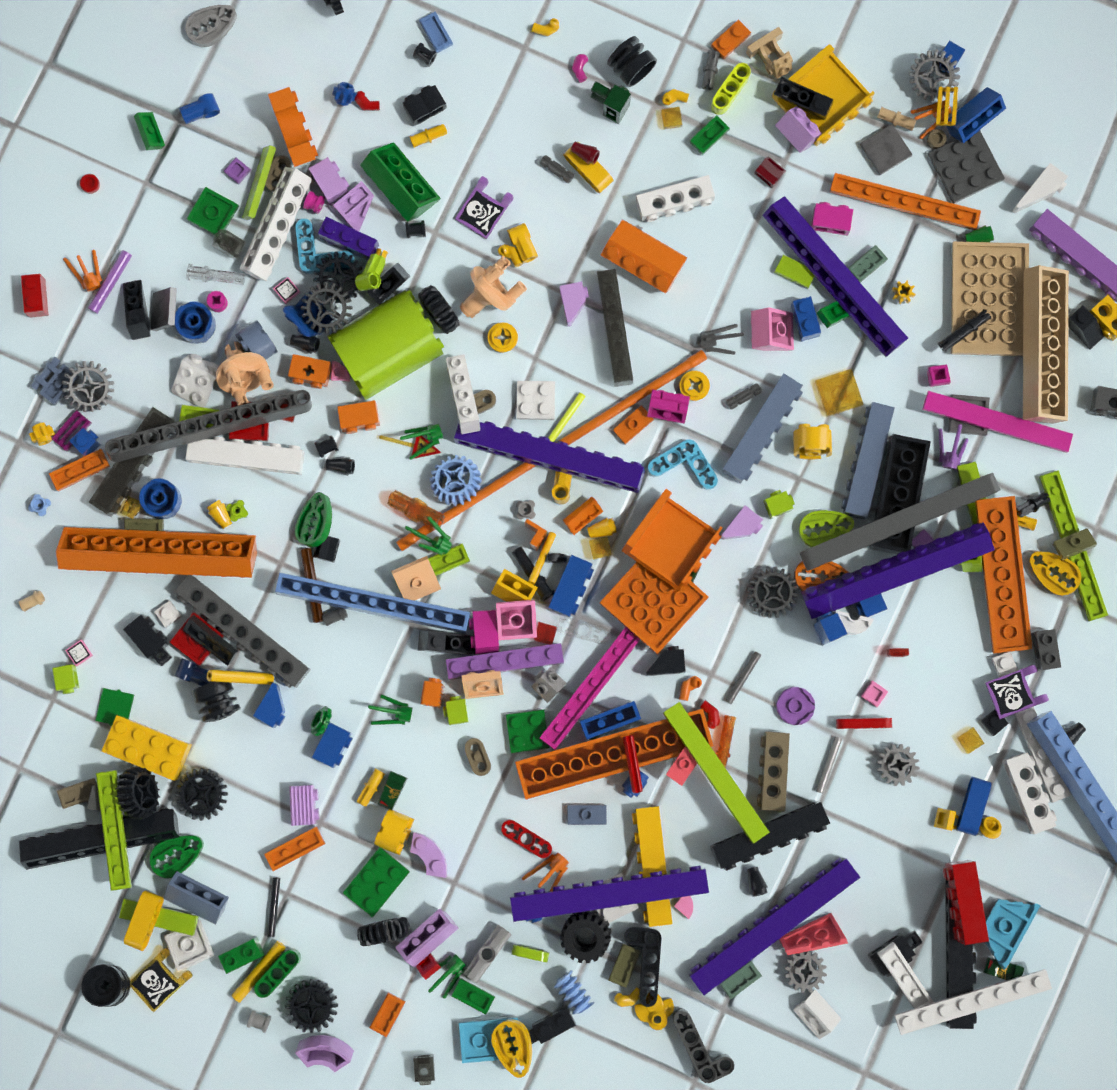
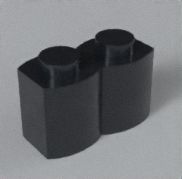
(424, 105)

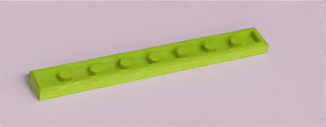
(1067, 525)
(716, 772)

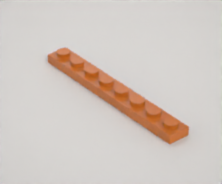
(905, 201)

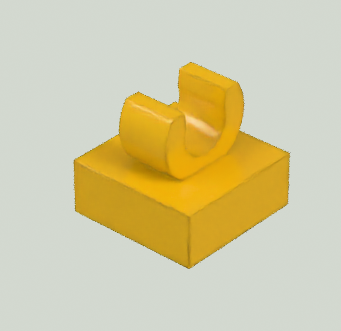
(945, 819)

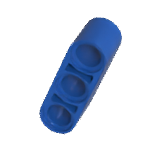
(973, 806)

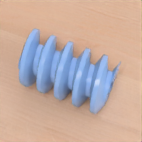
(573, 993)

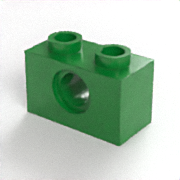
(241, 955)

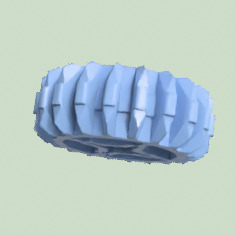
(462, 467)

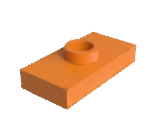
(633, 425)
(582, 515)
(387, 1014)

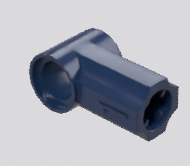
(191, 672)

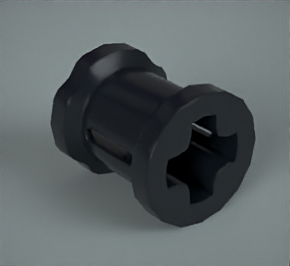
(429, 59)
(415, 229)
(326, 446)

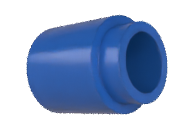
(627, 785)

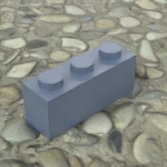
(196, 897)

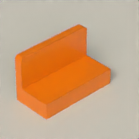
(538, 537)

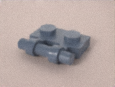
(53, 388)

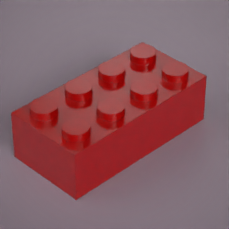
(966, 902)

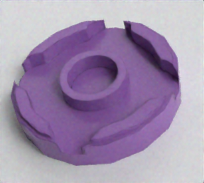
(795, 706)

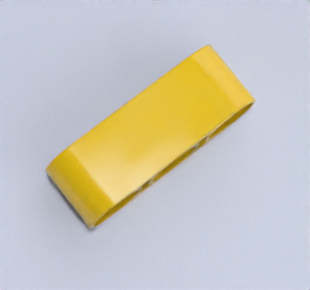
(594, 174)
(143, 920)

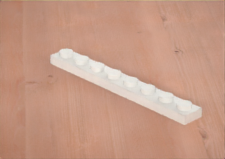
(1051, 779)
(973, 1001)

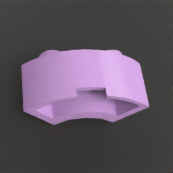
(430, 854)
(324, 1051)

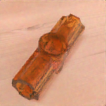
(414, 509)

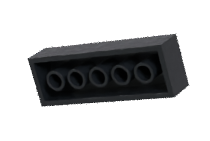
(901, 486)
(782, 830)

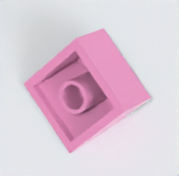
(772, 330)
(516, 620)

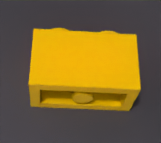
(513, 588)

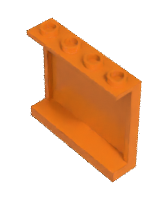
(671, 542)

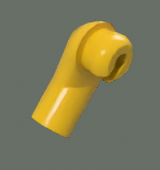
(548, 29)
(674, 95)
(512, 253)
(627, 1000)

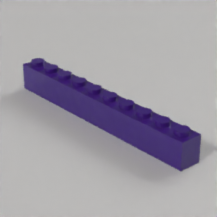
(835, 276)
(554, 456)
(898, 570)
(608, 895)
(773, 926)

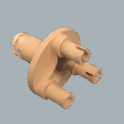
(489, 289)
(242, 373)

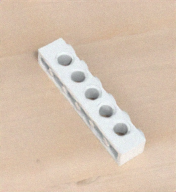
(268, 229)

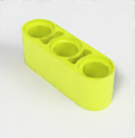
(727, 96)

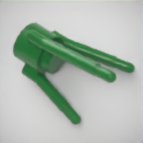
(432, 433)
(440, 544)
(403, 712)
(454, 965)

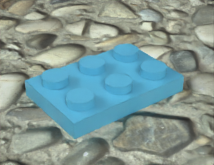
(476, 1040)

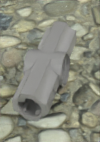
(479, 963)

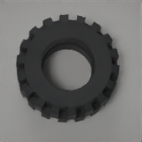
(583, 951)

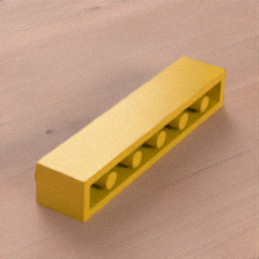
(652, 860)

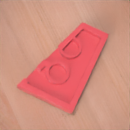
(814, 936)

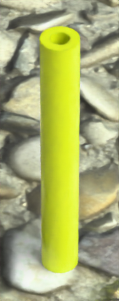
(566, 417)

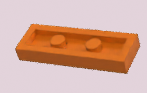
(79, 470)
(294, 848)

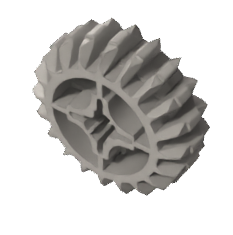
(936, 58)
(91, 402)

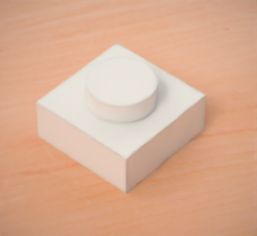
(168, 614)

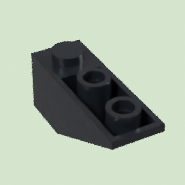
(804, 98)
(136, 310)
(445, 643)

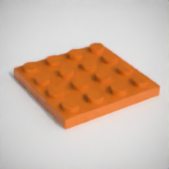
(652, 606)

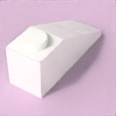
(1044, 187)

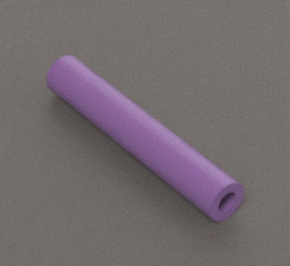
(110, 281)

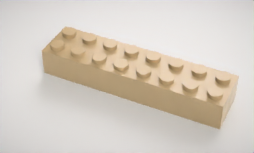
(1045, 345)

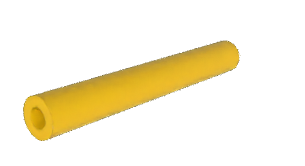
(542, 557)

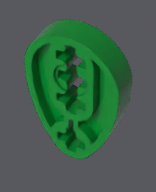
(314, 510)
(166, 847)

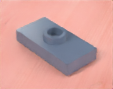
(587, 815)

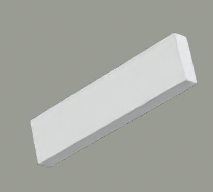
(904, 976)

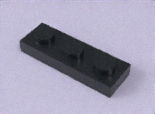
(210, 640)

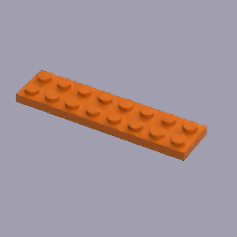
(1004, 576)

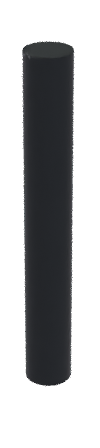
(273, 907)

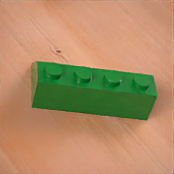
(400, 181)

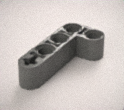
(697, 1044)

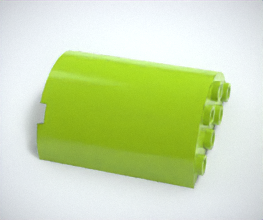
(386, 343)

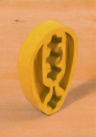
(1051, 583)
(522, 1040)

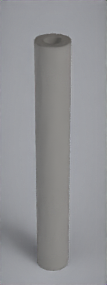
(829, 764)

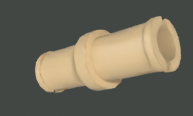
(896, 118)

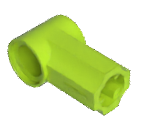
(370, 277)

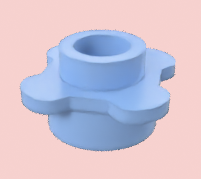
(37, 499)

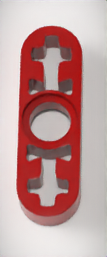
(866, 723)
(511, 836)

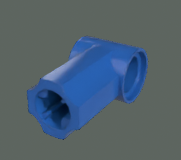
(204, 107)

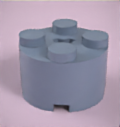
(256, 340)

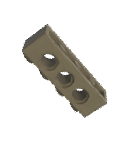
(781, 741)

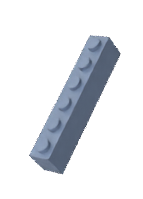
(762, 428)
(868, 460)

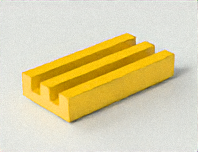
(947, 100)

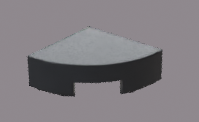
(557, 558)

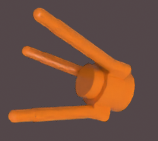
(933, 111)
(91, 282)
(558, 863)

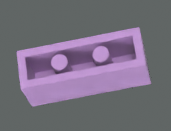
(426, 937)

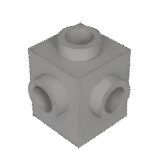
(548, 684)

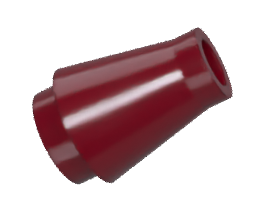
(586, 152)

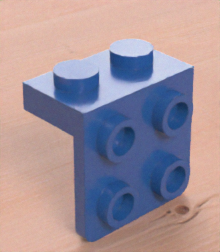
(294, 314)

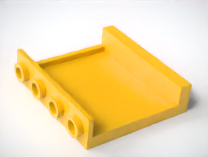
(830, 78)

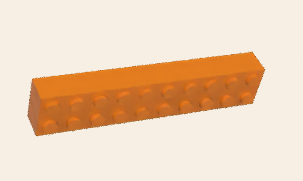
(157, 552)
(602, 756)

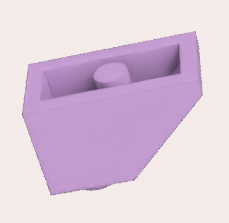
(573, 300)
(743, 525)

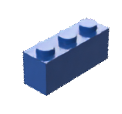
(976, 114)
(571, 586)
(829, 628)
(610, 720)

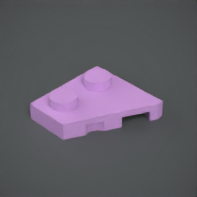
(355, 205)

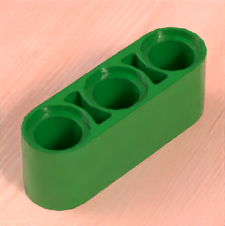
(270, 979)

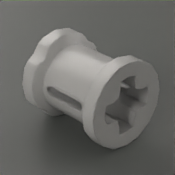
(258, 1021)

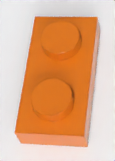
(731, 39)

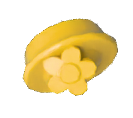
(990, 827)

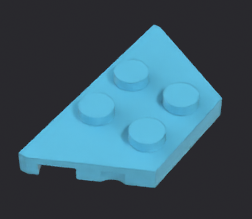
(1007, 927)

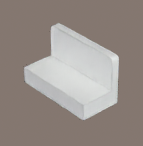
(817, 1015)

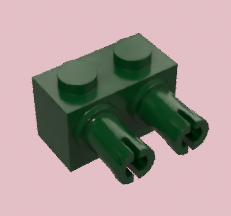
(614, 100)

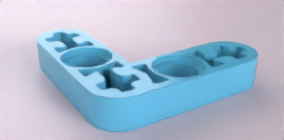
(316, 258)
(689, 458)

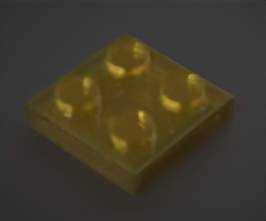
(839, 393)

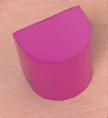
(938, 375)

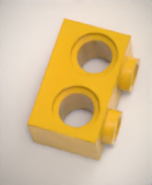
(1105, 322)

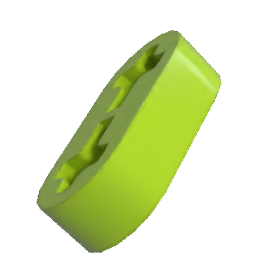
(530, 953)

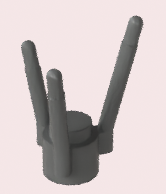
(709, 339)

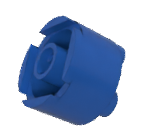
(194, 312)
(156, 489)

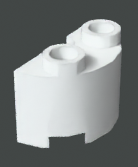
(854, 627)

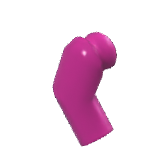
(579, 62)

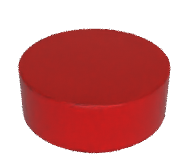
(90, 183)

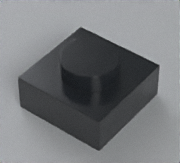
(993, 723)

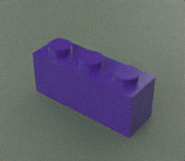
(348, 238)

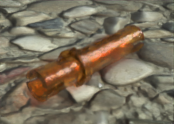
(725, 739)

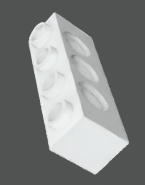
(681, 190)
(463, 394)
(1013, 767)

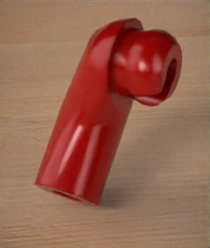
(363, 102)
(713, 714)

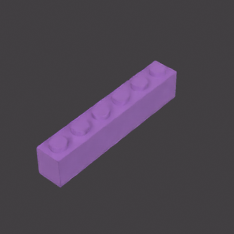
(1077, 252)
(506, 660)

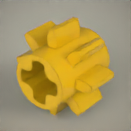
(904, 287)
(41, 434)

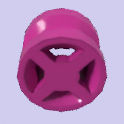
(314, 202)
(219, 304)

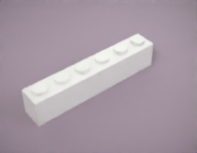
(246, 456)

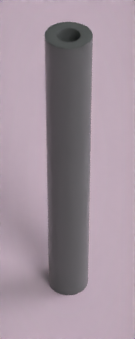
(743, 677)

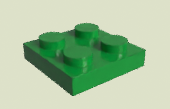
(212, 211)
(526, 730)

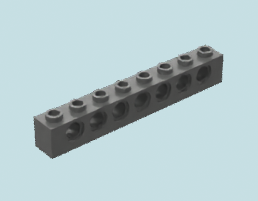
(185, 594)

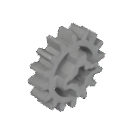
(900, 774)
(804, 980)

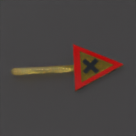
(420, 442)

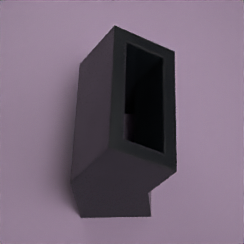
(327, 550)

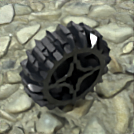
(336, 261)
(438, 309)
(137, 793)
(206, 801)
(383, 931)
(311, 996)

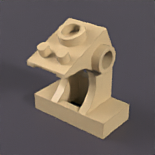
(766, 46)

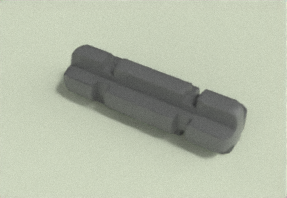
(557, 169)
(744, 396)

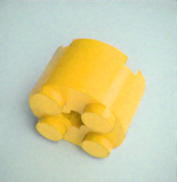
(812, 441)
(394, 831)

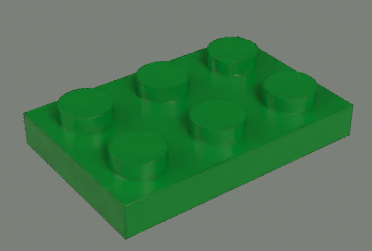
(376, 882)

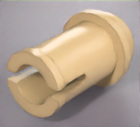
(31, 601)

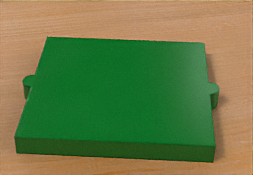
(113, 704)

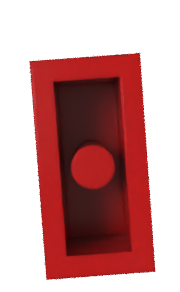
(34, 295)

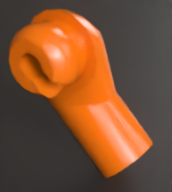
(689, 685)

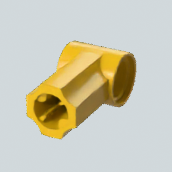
(521, 239)
(561, 482)

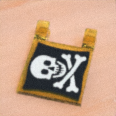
(156, 982)

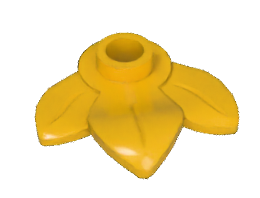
(660, 1008)

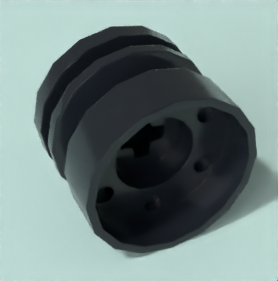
(632, 61)
(215, 700)
(95, 984)

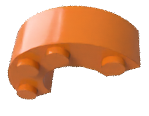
(292, 126)

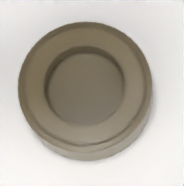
(936, 138)

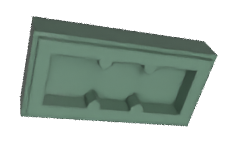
(868, 263)
(740, 980)

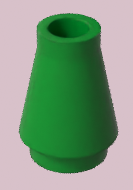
(982, 234)

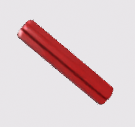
(632, 762)

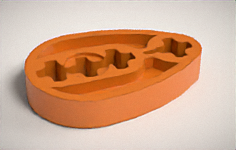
(830, 569)

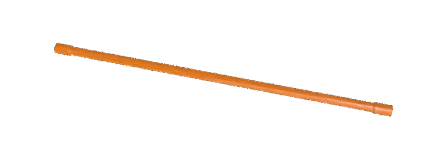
(691, 362)

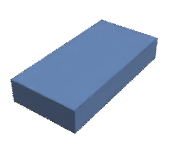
(436, 32)

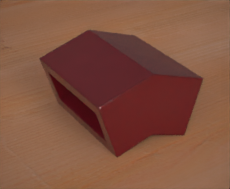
(770, 172)

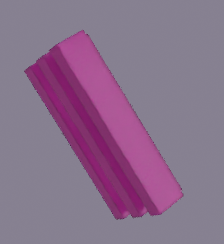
(62, 430)

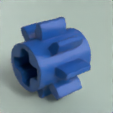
(344, 93)

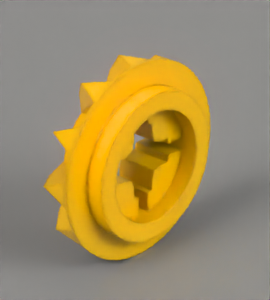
(496, 331)
(694, 376)

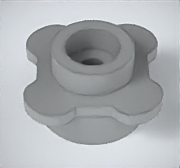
(522, 505)

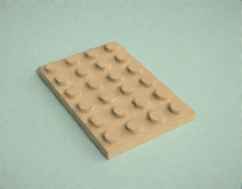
(993, 280)

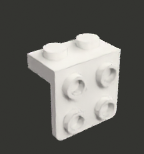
(195, 380)

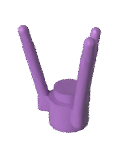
(951, 459)

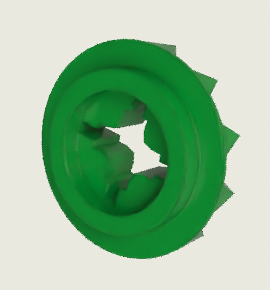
(321, 721)

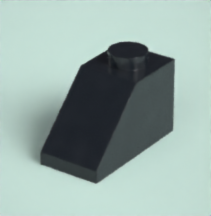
(389, 283)
(1085, 327)
(669, 662)

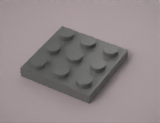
(966, 167)

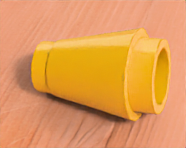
(219, 514)
(602, 528)

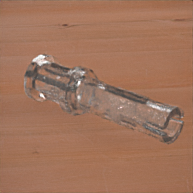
(206, 274)

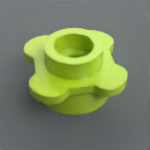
(243, 513)

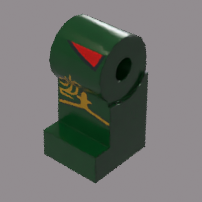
(392, 790)
(993, 968)

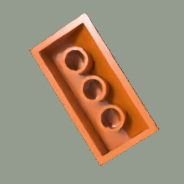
(644, 256)

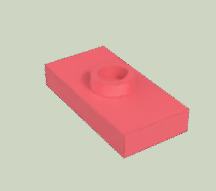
(682, 767)

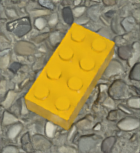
(146, 747)

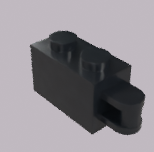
(148, 639)
(903, 946)
(552, 1025)

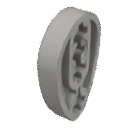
(214, 34)

